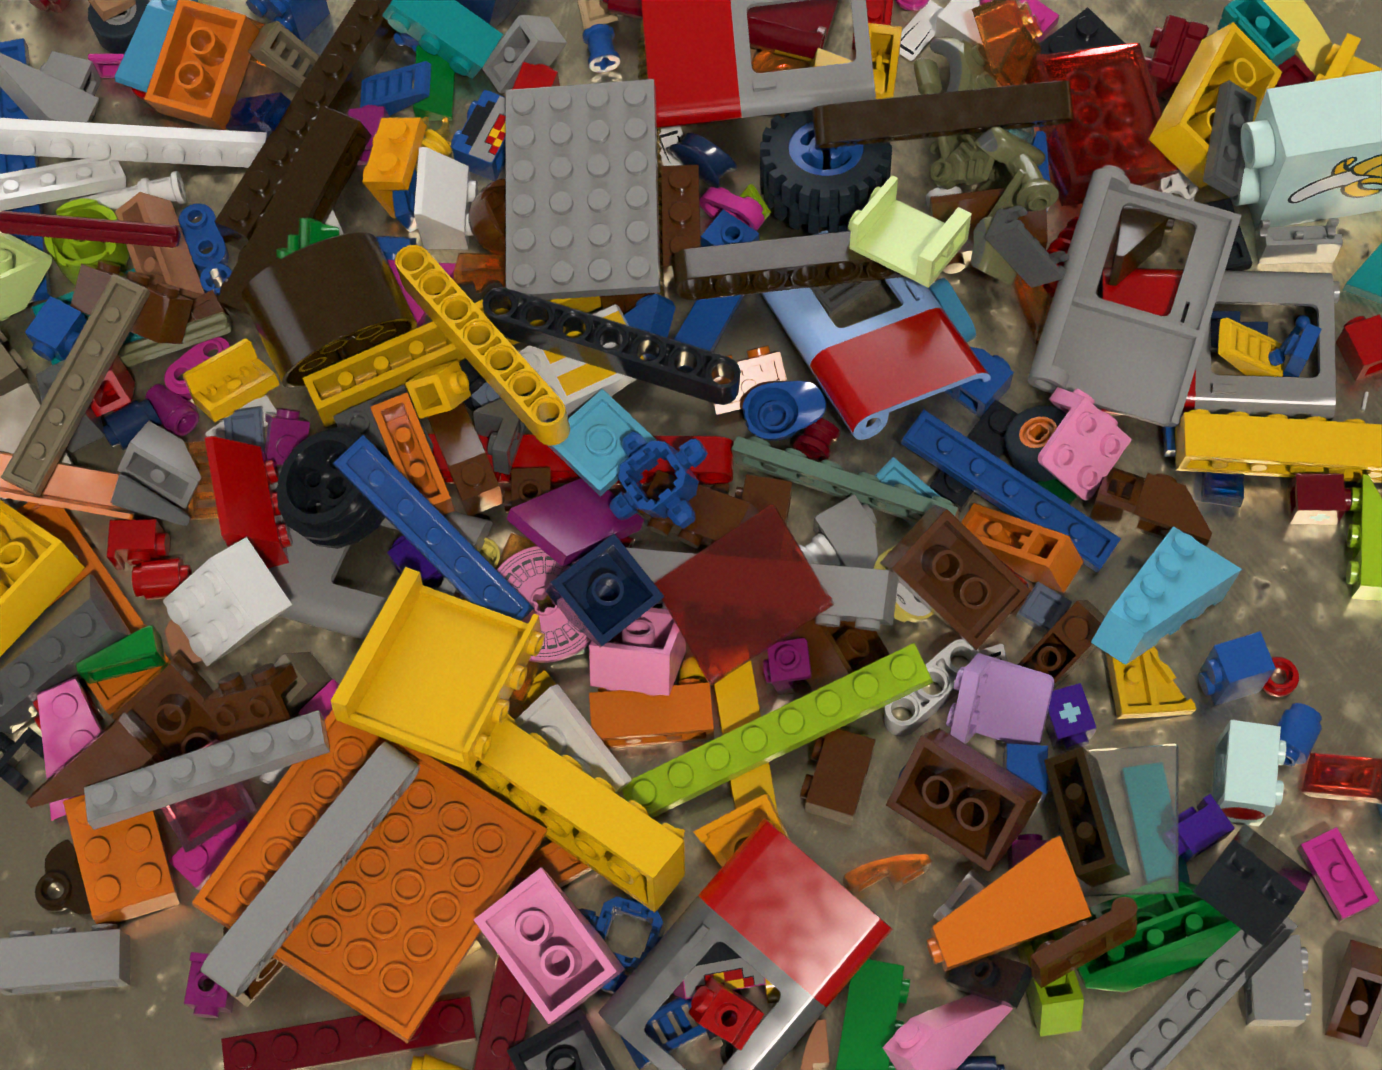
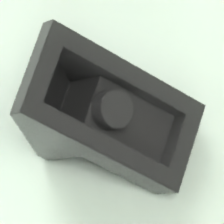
(505, 433)

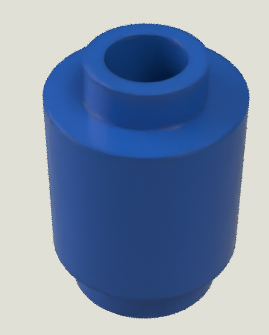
(1300, 730)

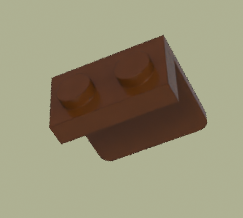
(249, 700)

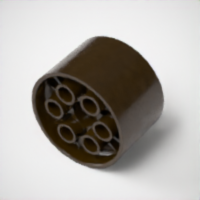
(326, 305)

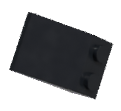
(1253, 884)
(562, 1046)

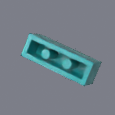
(446, 30)

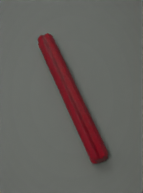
(89, 229)

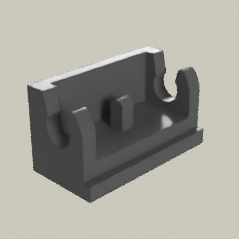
(1023, 250)

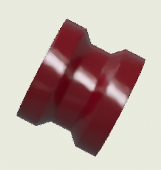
(817, 439)

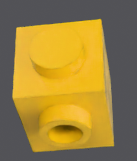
(438, 389)

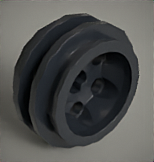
(311, 479)

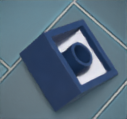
(604, 591)

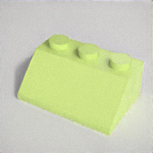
(20, 273)

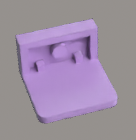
(1000, 702)

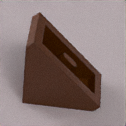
(1117, 499)

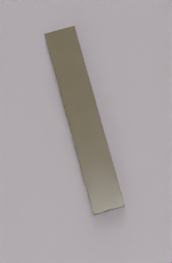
(75, 385)

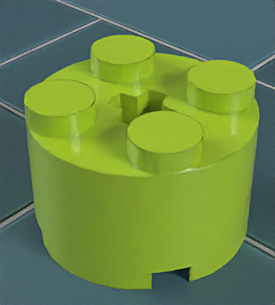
(72, 253)

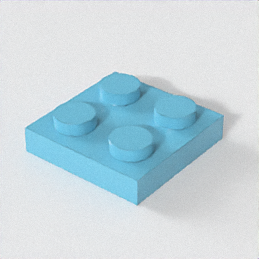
(596, 441)

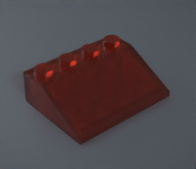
(1112, 118)

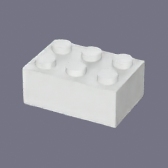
(226, 602)

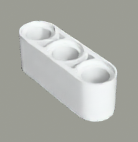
(923, 704)

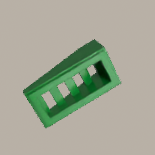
(127, 656)

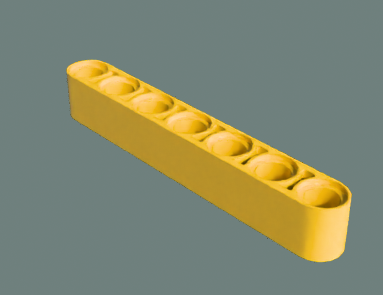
(488, 357)

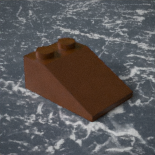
(955, 576)
(172, 710)

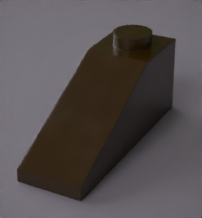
(1136, 239)

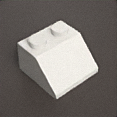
(443, 201)

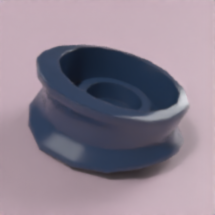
(711, 159)

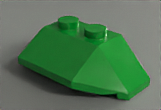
(1170, 937)

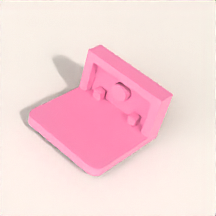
(1083, 444)

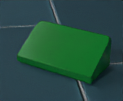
(442, 82)

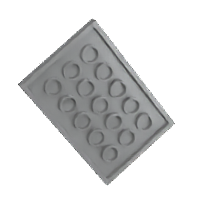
(582, 190)

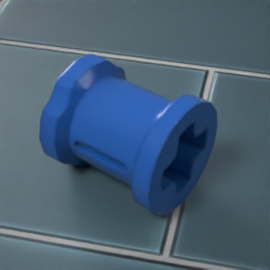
(601, 48)

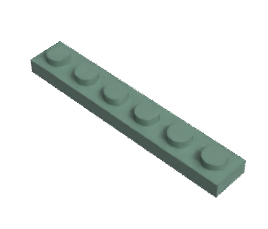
(833, 480)

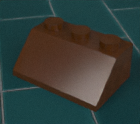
(980, 205)
(838, 650)
(963, 798)

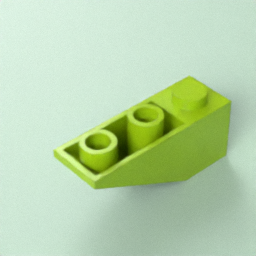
(1366, 540)

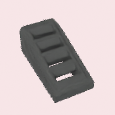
(137, 498)

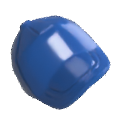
(782, 409)

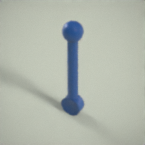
(1277, 356)

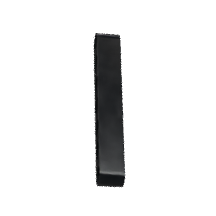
(623, 360)

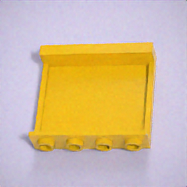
(436, 672)

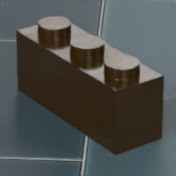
(1086, 817)

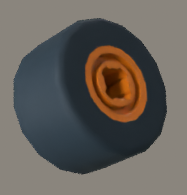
(1027, 437)

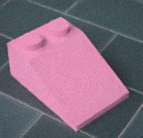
(548, 946)

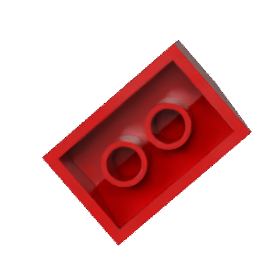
(248, 498)

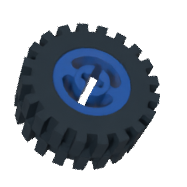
(801, 189)

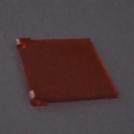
(743, 594)

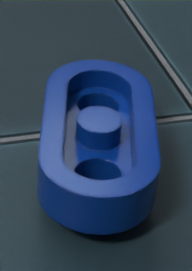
(202, 236)

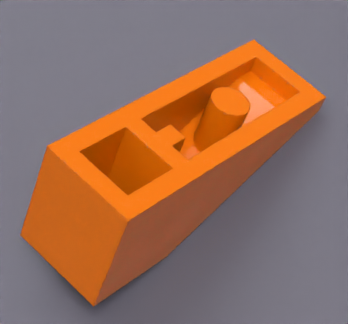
(1026, 547)

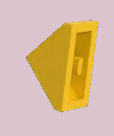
(885, 53)

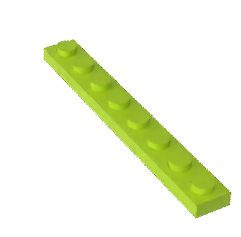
(779, 731)

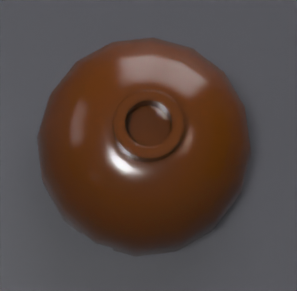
(488, 217)

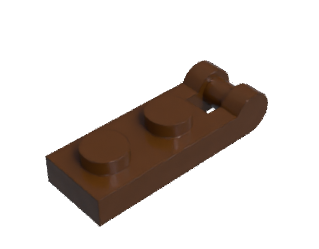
(1085, 942)

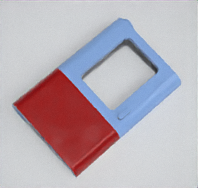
(881, 359)

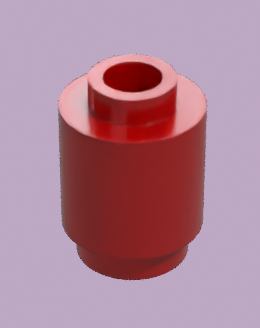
(159, 577)

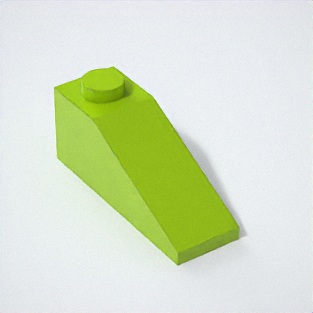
(1057, 1005)

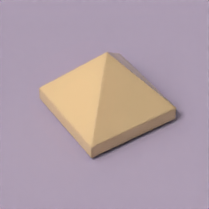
(595, 12)

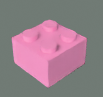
(641, 656)

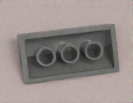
(52, 645)

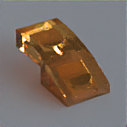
(897, 869)

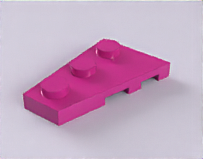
(65, 728)

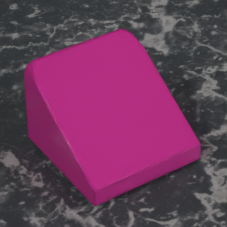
(106, 64)

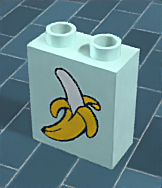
(1314, 152)

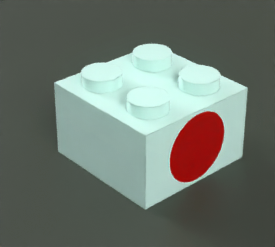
(1248, 771)

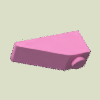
(945, 1034)

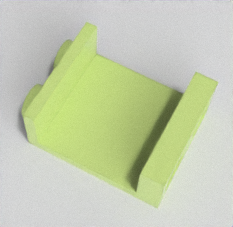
(905, 236)

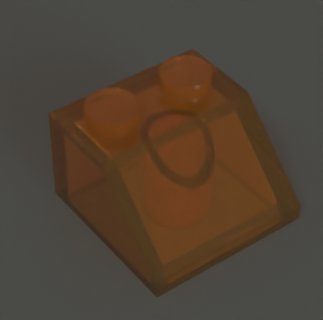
(1008, 38)

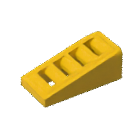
(1247, 349)

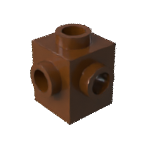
(527, 485)

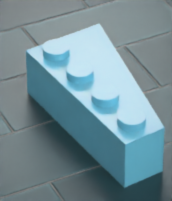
(1166, 592)

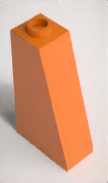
(1016, 908)

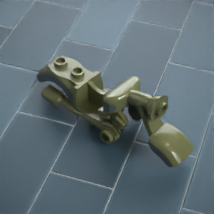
(985, 155)

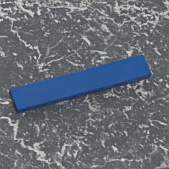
(1007, 487)
(429, 530)

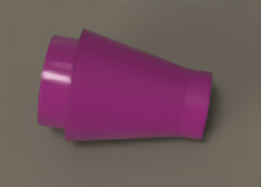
(174, 412)

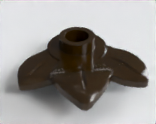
(62, 870)

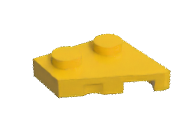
(1146, 688)

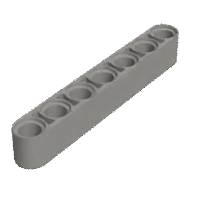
(310, 870)

